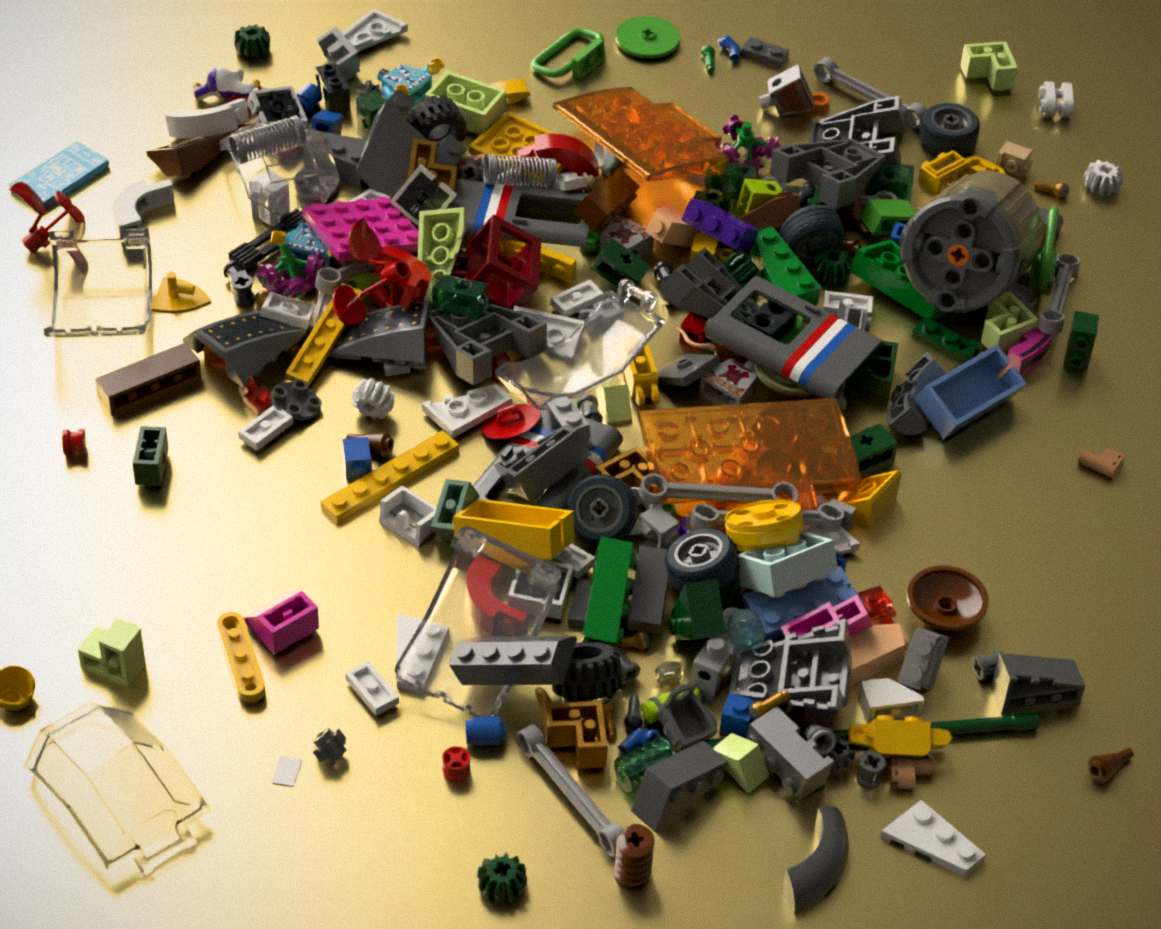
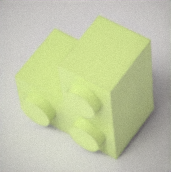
(990, 61)
(1006, 322)
(114, 652)

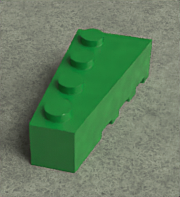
(783, 267)
(884, 270)
(607, 591)

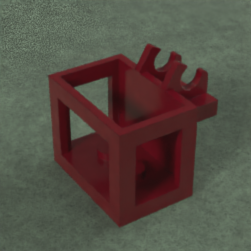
(509, 279)

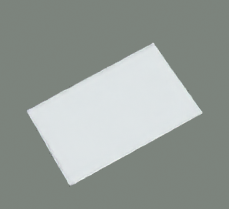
(286, 770)

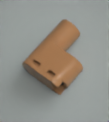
(1107, 464)
(904, 769)

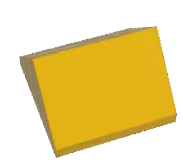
(873, 496)

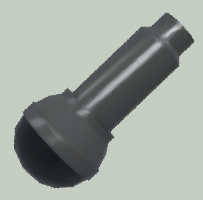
(807, 190)
(633, 718)

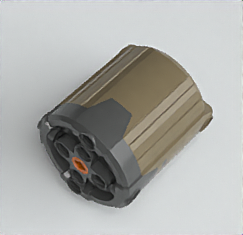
(972, 241)

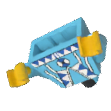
(409, 80)
(303, 243)

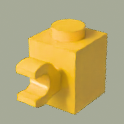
(704, 240)

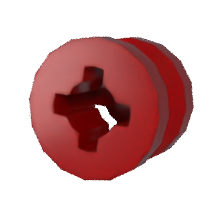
(73, 441)
(451, 761)

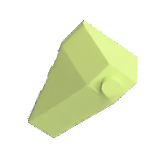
(440, 241)

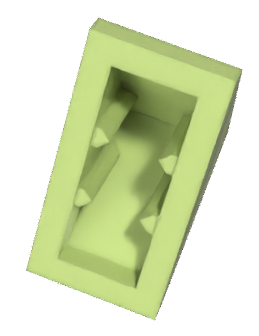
(615, 404)
(744, 761)

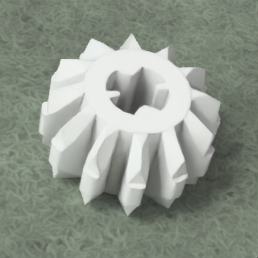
(1103, 178)
(373, 398)

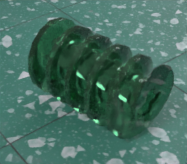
(634, 763)

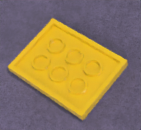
(507, 137)

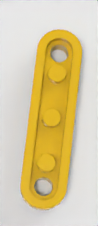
(241, 657)

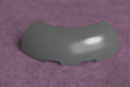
(905, 413)
(814, 877)

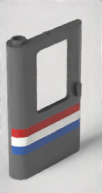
(503, 201)
(816, 359)
(556, 496)

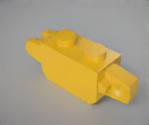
(643, 377)
(898, 737)

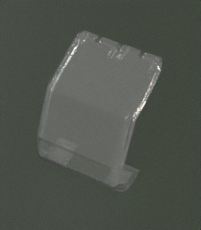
(101, 285)
(483, 594)

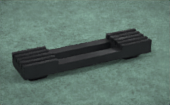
(247, 252)

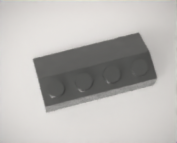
(513, 660)

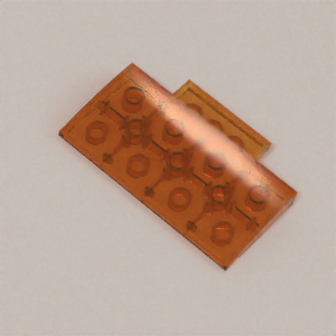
(650, 138)
(753, 448)

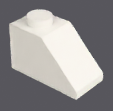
(888, 698)

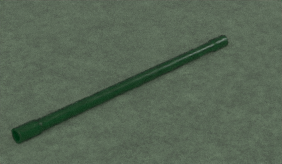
(1014, 722)

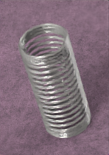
(273, 139)
(491, 171)

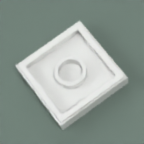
(287, 310)

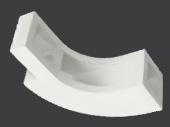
(207, 122)
(138, 199)

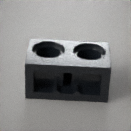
(333, 87)
(773, 320)

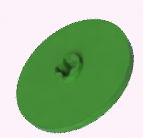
(647, 37)

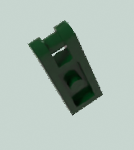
(946, 341)

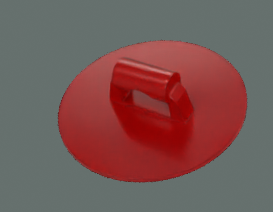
(511, 421)

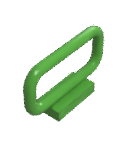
(581, 63)
(1043, 268)

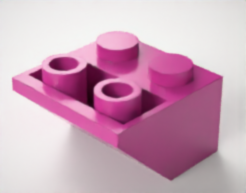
(284, 620)

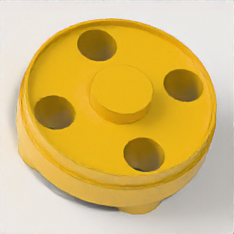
(764, 524)

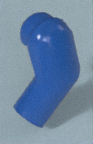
(734, 48)
(637, 739)

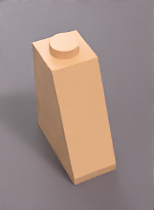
(669, 228)
(876, 650)

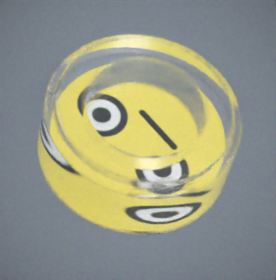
(668, 672)

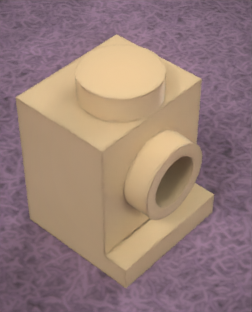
(1014, 159)

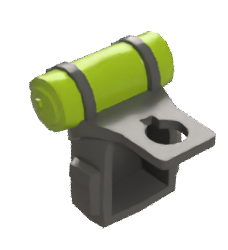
(682, 715)

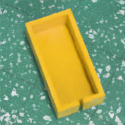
(529, 528)

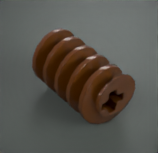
(634, 855)

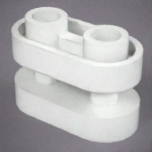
(1048, 97)

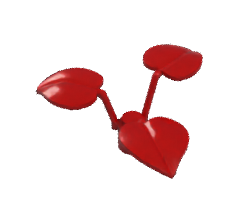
(39, 236)
(366, 246)

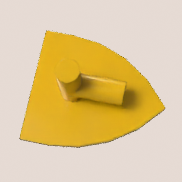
(178, 295)

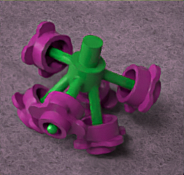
(744, 137)
(271, 275)

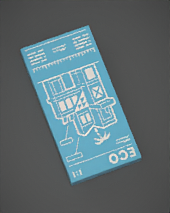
(63, 171)

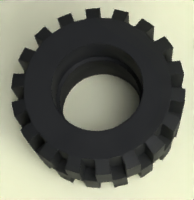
(438, 119)
(591, 672)

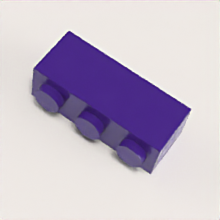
(720, 224)

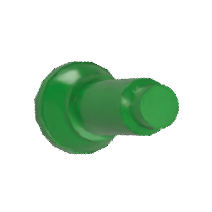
(707, 54)

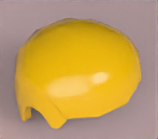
(16, 687)

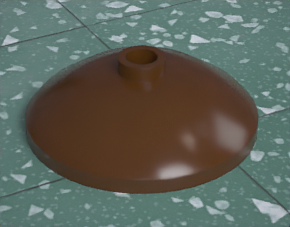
(947, 598)

